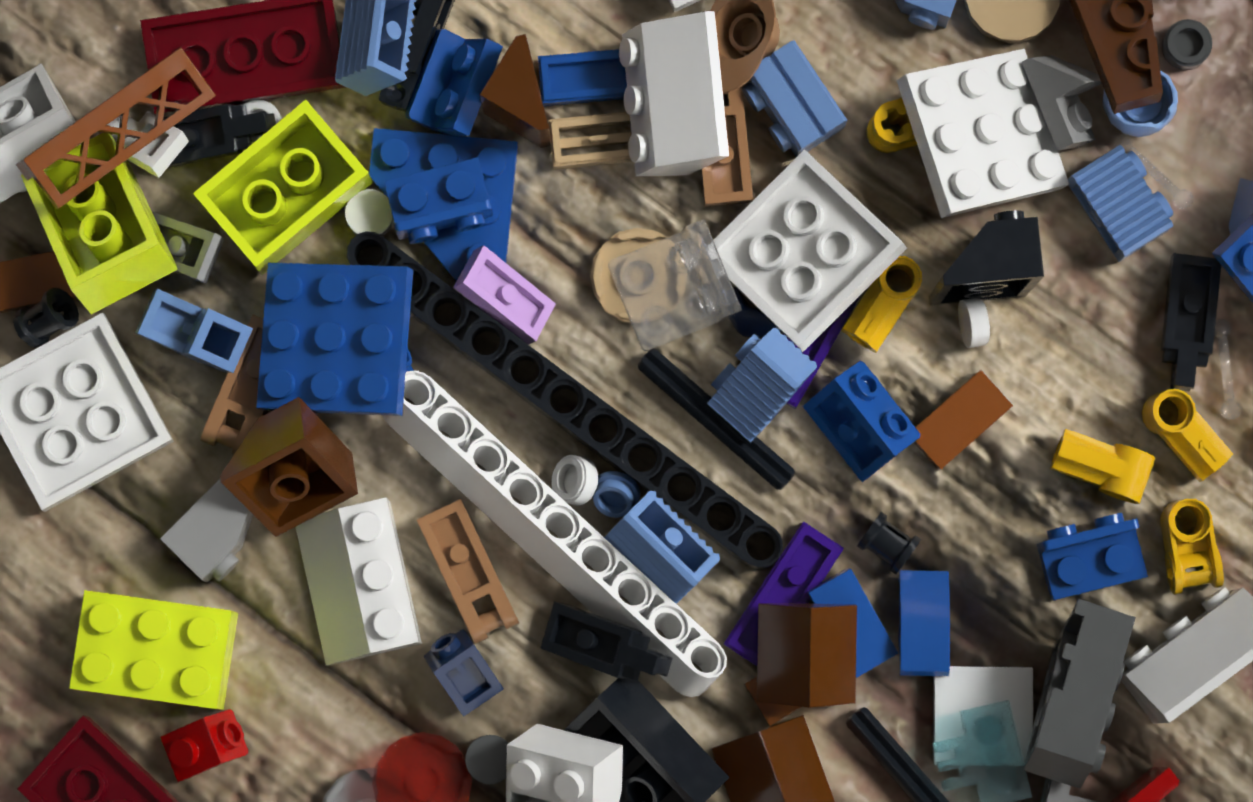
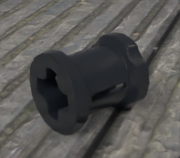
(46, 317)
(889, 543)

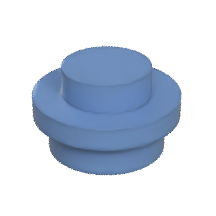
(616, 494)

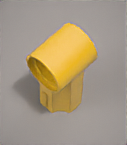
(882, 307)
(1190, 435)
(1115, 469)

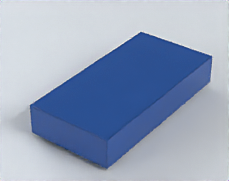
(581, 77)
(872, 640)

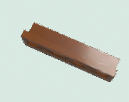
(106, 112)

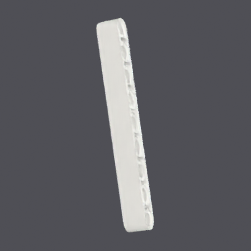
(546, 510)

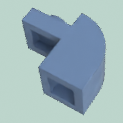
(194, 331)

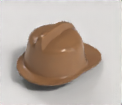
(744, 36)

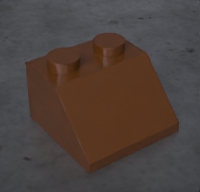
(290, 468)

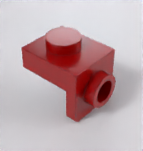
(204, 744)

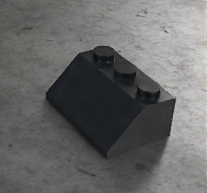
(996, 264)
(658, 753)

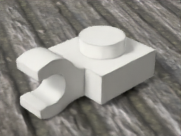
(160, 152)

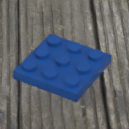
(335, 337)

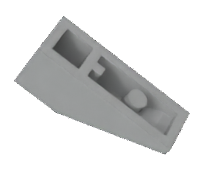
(210, 533)

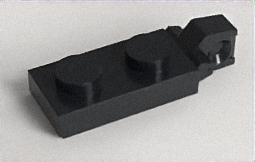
(430, 17)
(220, 132)
(1190, 316)
(601, 644)

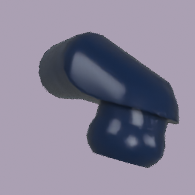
(750, 320)

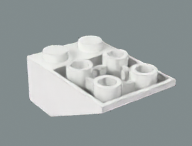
(562, 767)

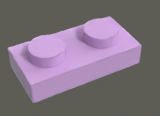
(504, 295)

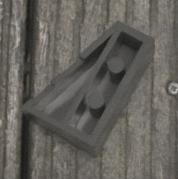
(1079, 694)

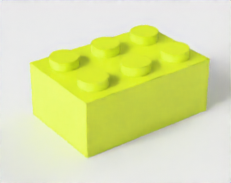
(283, 187)
(105, 233)
(153, 650)

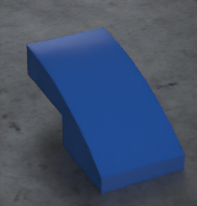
(924, 623)

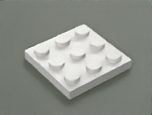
(981, 133)
(805, 250)
(76, 412)

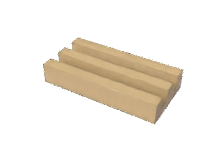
(588, 159)

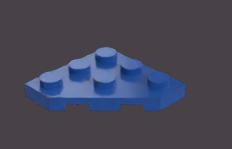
(408, 152)

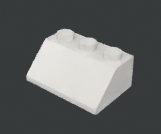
(674, 95)
(29, 118)
(358, 582)
(1193, 657)

